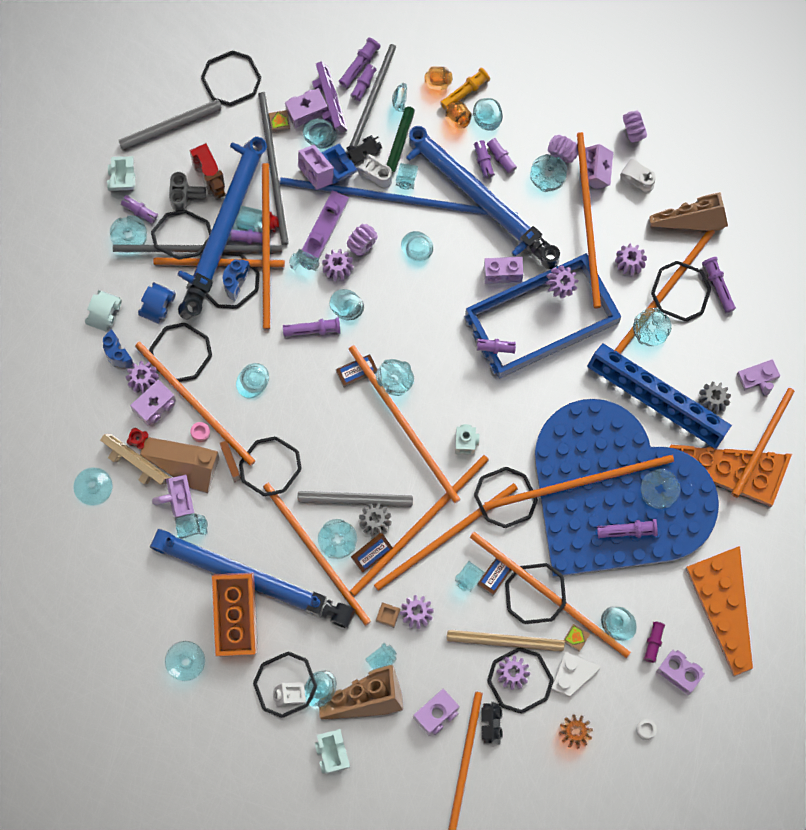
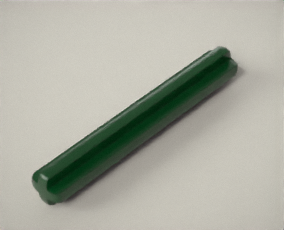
(400, 138)

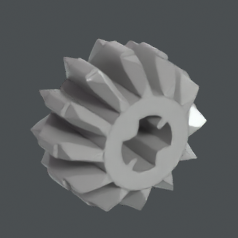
(712, 389)
(382, 518)

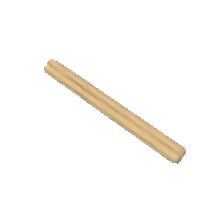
(505, 640)

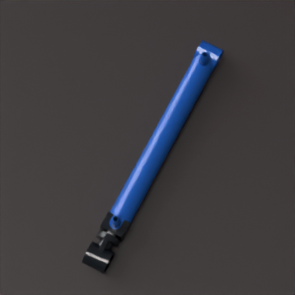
(529, 237)
(201, 281)
(310, 602)

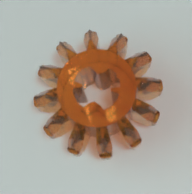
(576, 724)

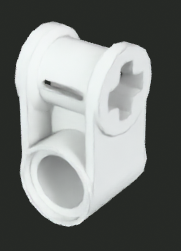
(373, 169)
(638, 174)

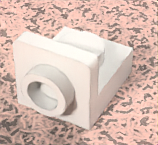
(289, 694)

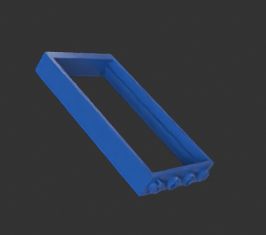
(478, 332)

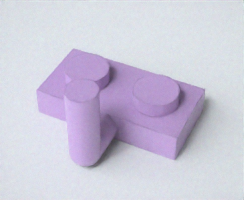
(759, 376)
(178, 495)

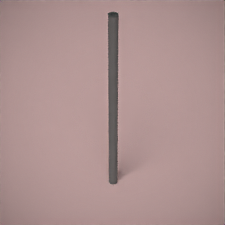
(273, 168)
(194, 248)

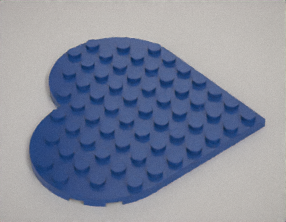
(602, 437)

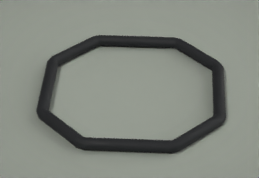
(220, 57)
(170, 253)
(691, 268)
(248, 296)
(197, 332)
(289, 482)
(482, 508)
(536, 620)
(273, 660)
(496, 693)

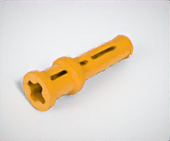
(471, 84)

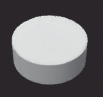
(646, 729)

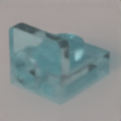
(406, 176)
(307, 261)
(191, 525)
(469, 577)
(382, 657)

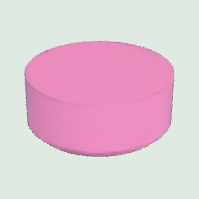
(200, 432)

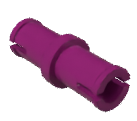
(654, 642)

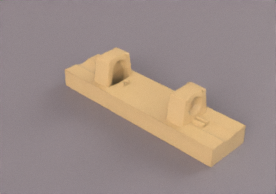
(120, 449)

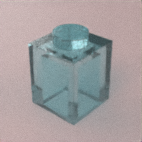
(249, 218)

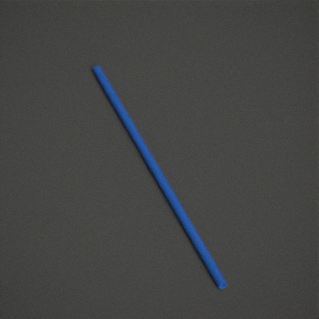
(386, 196)

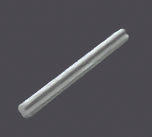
(170, 124)
(355, 498)

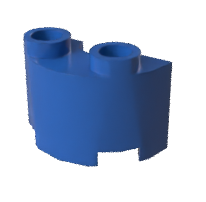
(342, 165)
(232, 275)
(155, 302)
(115, 355)

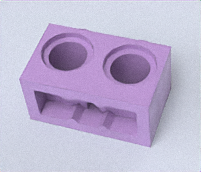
(315, 166)
(503, 270)
(677, 676)

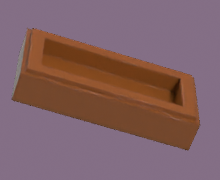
(230, 461)

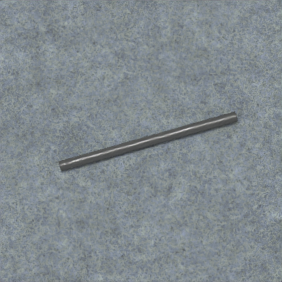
(372, 97)

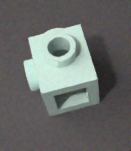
(466, 439)

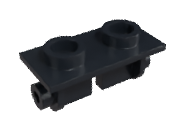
(369, 145)
(493, 732)

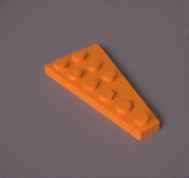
(728, 465)
(722, 596)

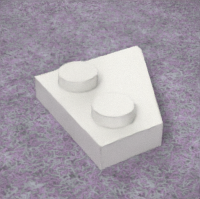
(573, 674)

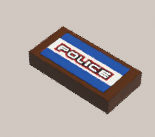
(353, 373)
(371, 552)
(494, 577)

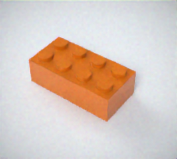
(234, 614)

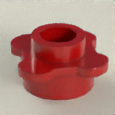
(273, 222)
(135, 432)

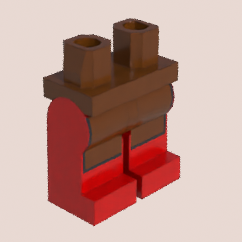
(213, 178)

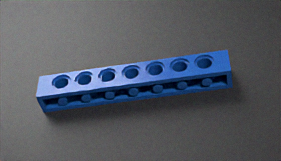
(659, 395)

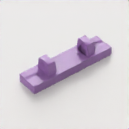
(326, 84)
(325, 224)

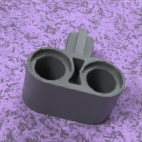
(183, 191)

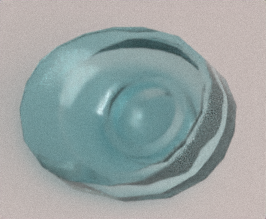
(399, 97)
(487, 114)
(319, 133)
(417, 246)
(346, 304)
(252, 380)
(618, 623)
(325, 689)

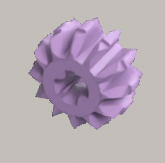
(634, 126)
(563, 148)
(362, 239)
(631, 252)
(337, 258)
(558, 287)
(145, 370)
(413, 605)
(520, 677)

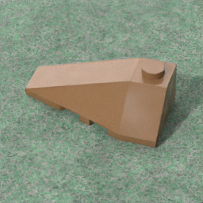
(704, 214)
(181, 460)
(370, 696)

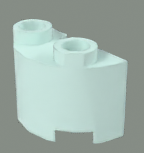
(121, 173)
(102, 309)
(333, 752)

